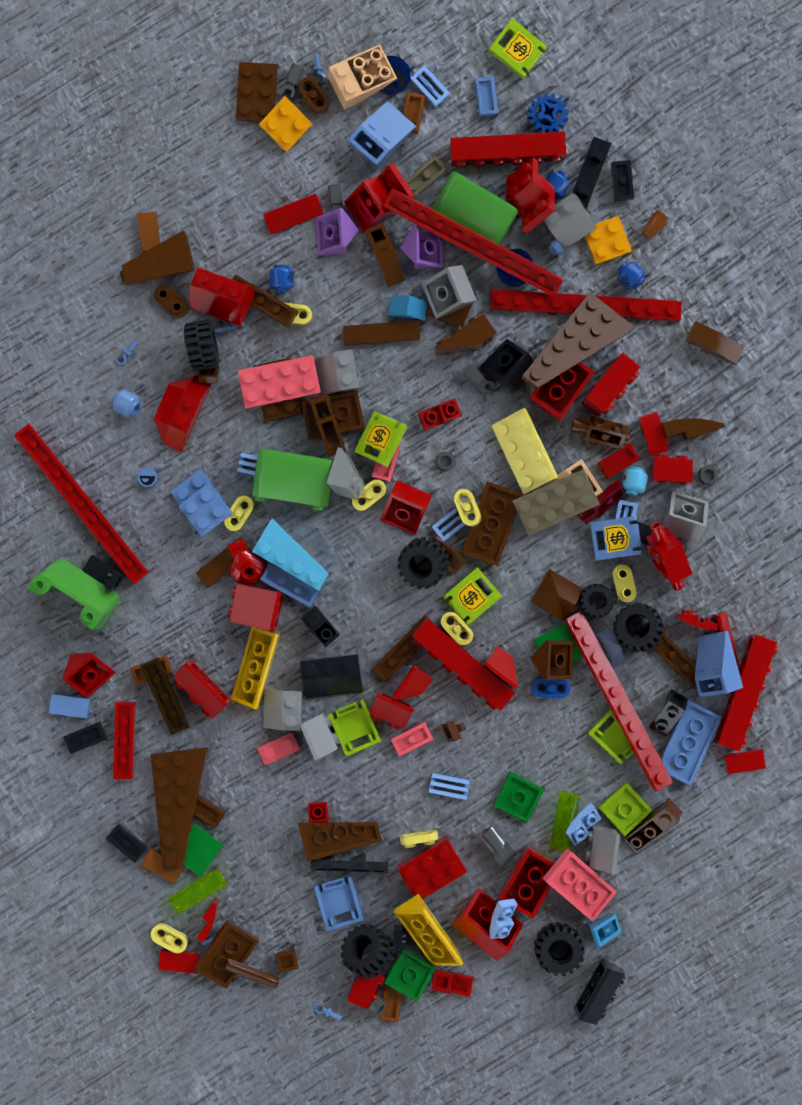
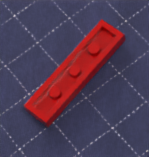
(124, 740)

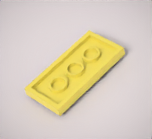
(524, 451)

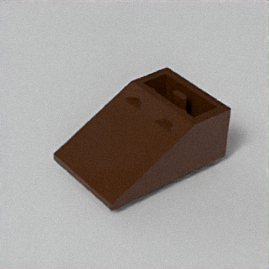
(470, 338)

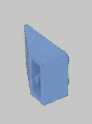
(381, 135)
(716, 665)

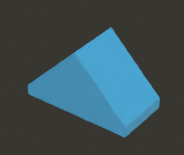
(408, 307)
(604, 929)

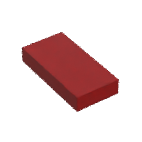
(618, 461)
(744, 761)
(178, 962)

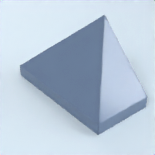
(610, 647)

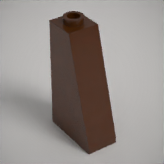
(162, 261)

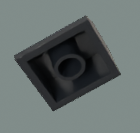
(508, 365)

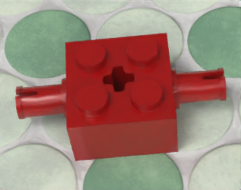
(668, 555)

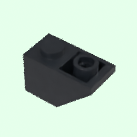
(320, 626)

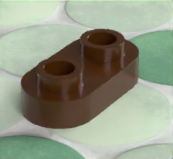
(314, 96)
(170, 301)

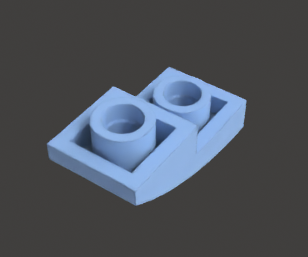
(585, 819)
(501, 919)

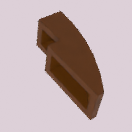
(714, 343)
(327, 424)
(690, 427)

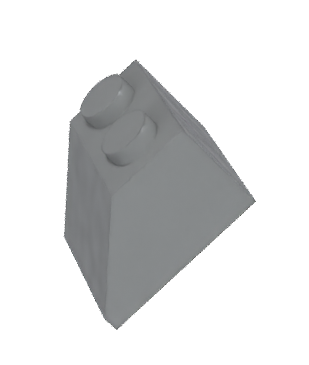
(569, 221)
(449, 291)
(337, 373)
(344, 477)
(686, 516)
(283, 709)
(319, 735)
(602, 849)

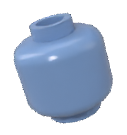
(126, 403)

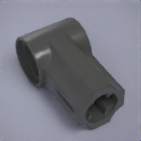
(500, 850)

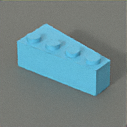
(283, 551)

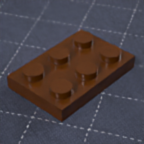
(256, 91)
(282, 409)
(346, 411)
(229, 943)

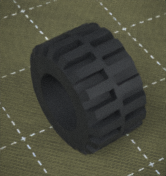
(201, 345)
(413, 573)
(626, 615)
(377, 959)
(570, 960)

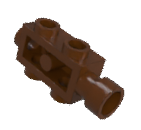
(602, 431)

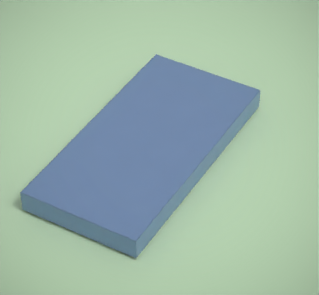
(689, 742)

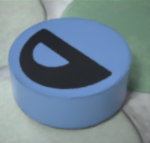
(147, 477)

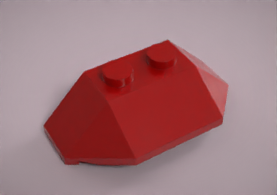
(180, 410)

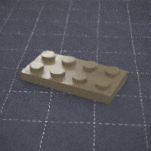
(556, 502)

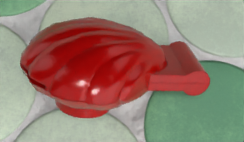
(246, 565)

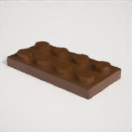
(497, 512)

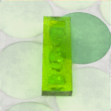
(565, 814)
(198, 890)

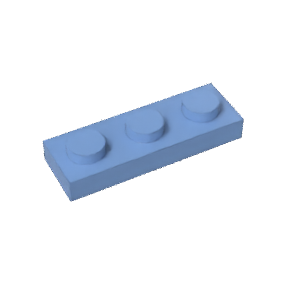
(289, 585)

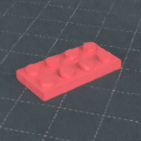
(279, 382)
(579, 885)

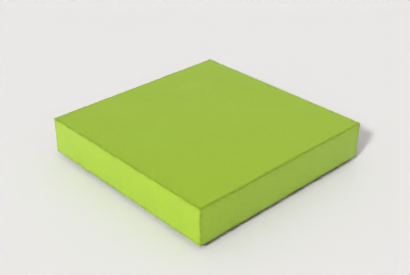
(625, 808)

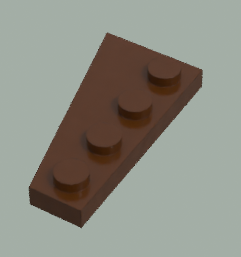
(329, 838)

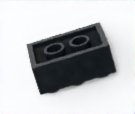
(331, 675)
(599, 992)

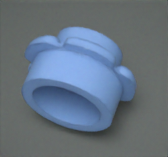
(555, 248)

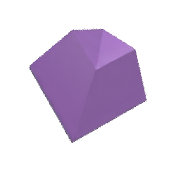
(334, 232)
(423, 248)

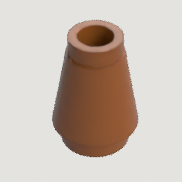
(655, 223)

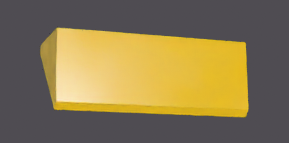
(255, 667)
(428, 933)

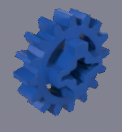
(545, 106)

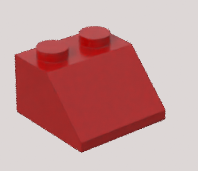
(405, 507)
(392, 711)

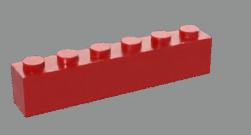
(507, 149)
(463, 664)
(744, 701)

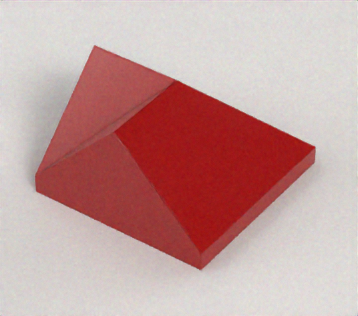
(502, 665)
(86, 673)
(413, 684)

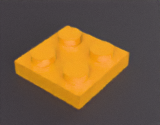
(285, 124)
(608, 241)

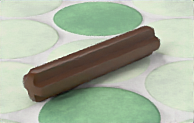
(251, 973)

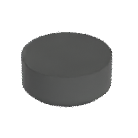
(445, 461)
(708, 475)
(377, 1007)

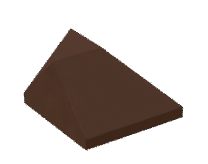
(556, 595)
(554, 660)

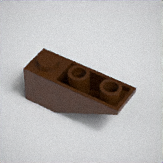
(385, 254)
(654, 825)

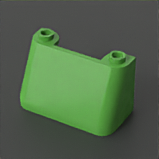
(475, 208)
(292, 478)
(80, 586)

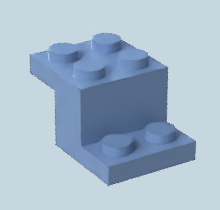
(201, 502)

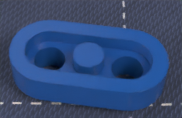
(550, 688)

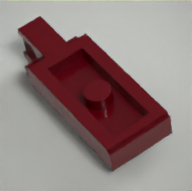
(607, 499)

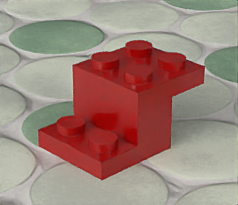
(530, 195)
(370, 196)

